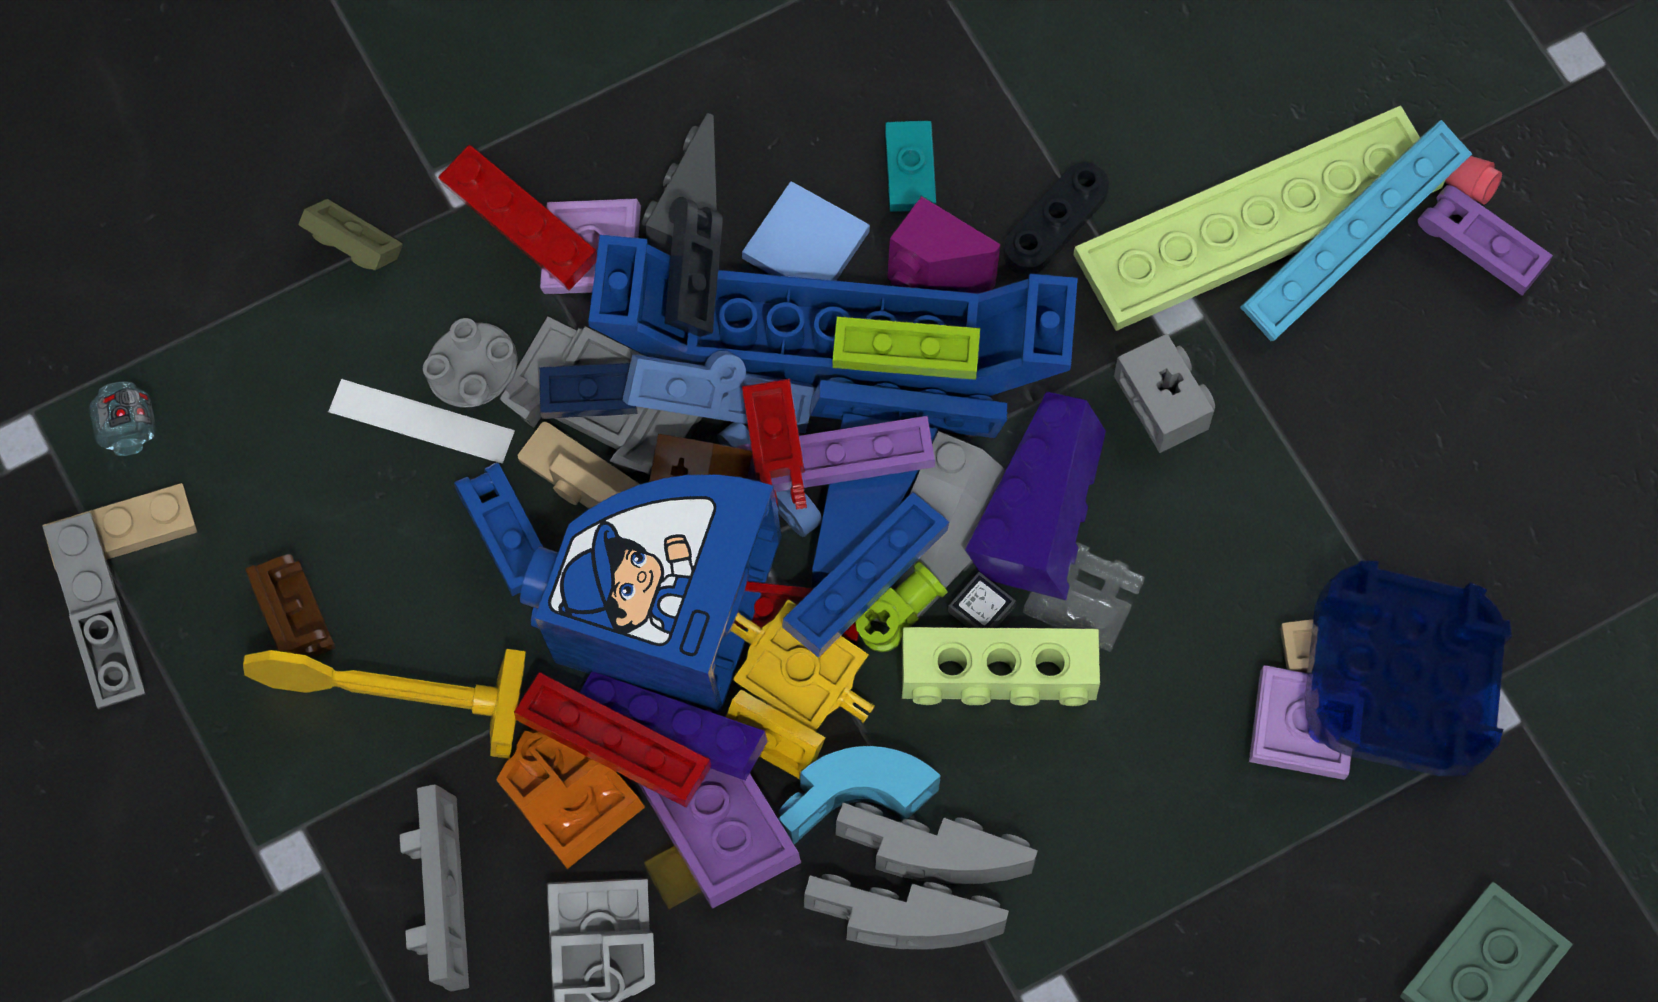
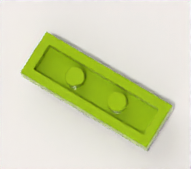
(906, 348)

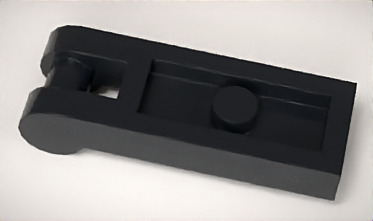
(693, 267)

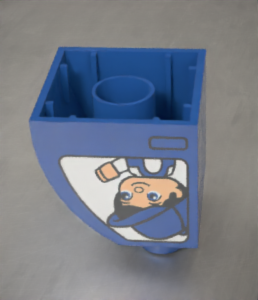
(657, 584)

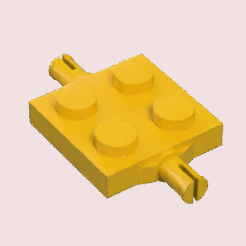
(794, 678)

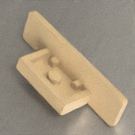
(572, 467)

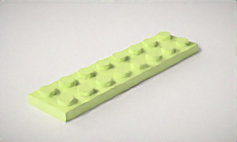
(1238, 221)

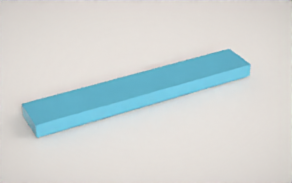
(1355, 230)

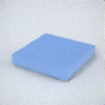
(805, 237)

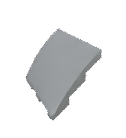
(599, 939)

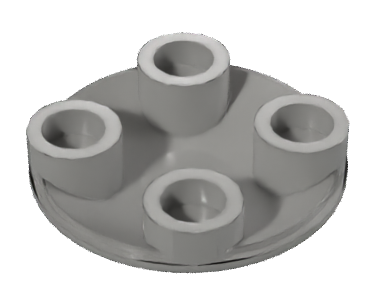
(471, 364)

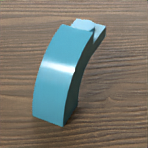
(858, 775)

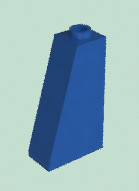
(857, 508)

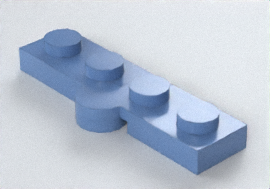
(704, 390)

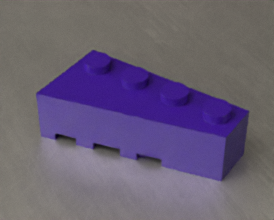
(1040, 501)

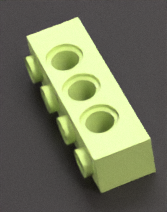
(1021, 648)

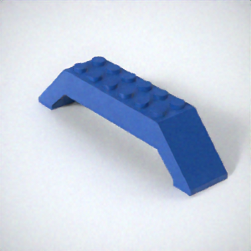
(789, 323)

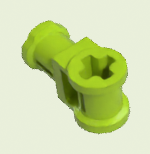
(899, 609)

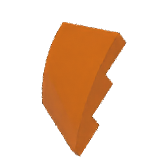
(566, 795)

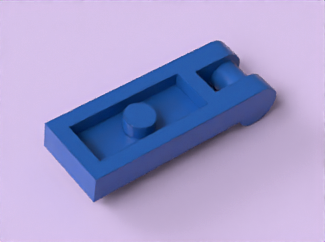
(500, 524)

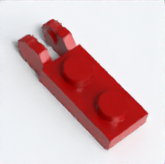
(775, 435)

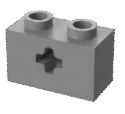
(1165, 416)

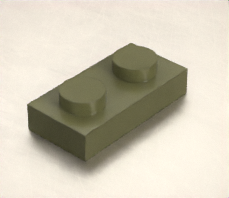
(350, 234)

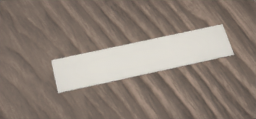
(421, 421)

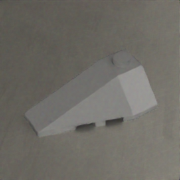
(960, 492)

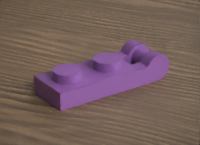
(1485, 239)

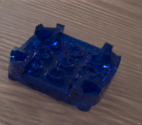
(1405, 671)

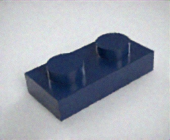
(584, 391)

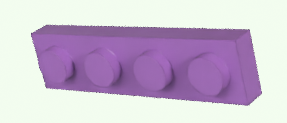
(860, 453)

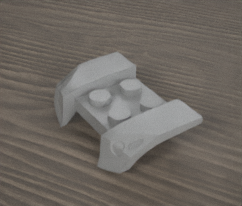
(631, 435)

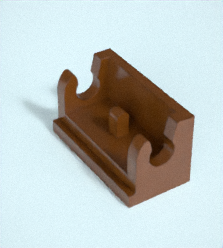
(289, 607)

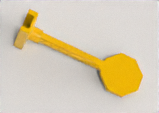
(307, 675)

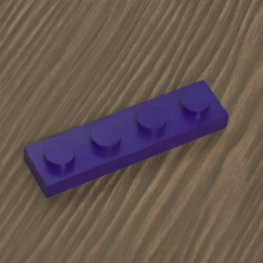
(726, 742)

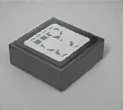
(981, 604)

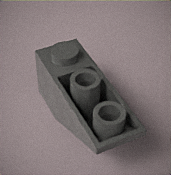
(691, 179)

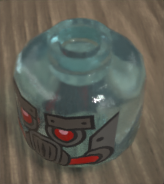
(122, 418)

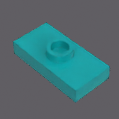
(909, 164)

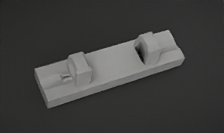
(439, 849)

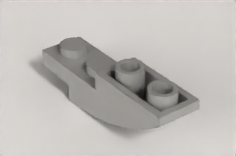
(94, 610)
(953, 856)
(926, 921)

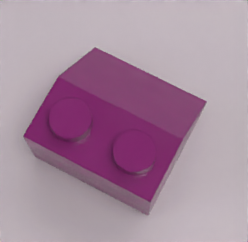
(941, 253)

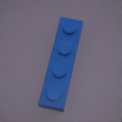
(969, 416)
(865, 574)

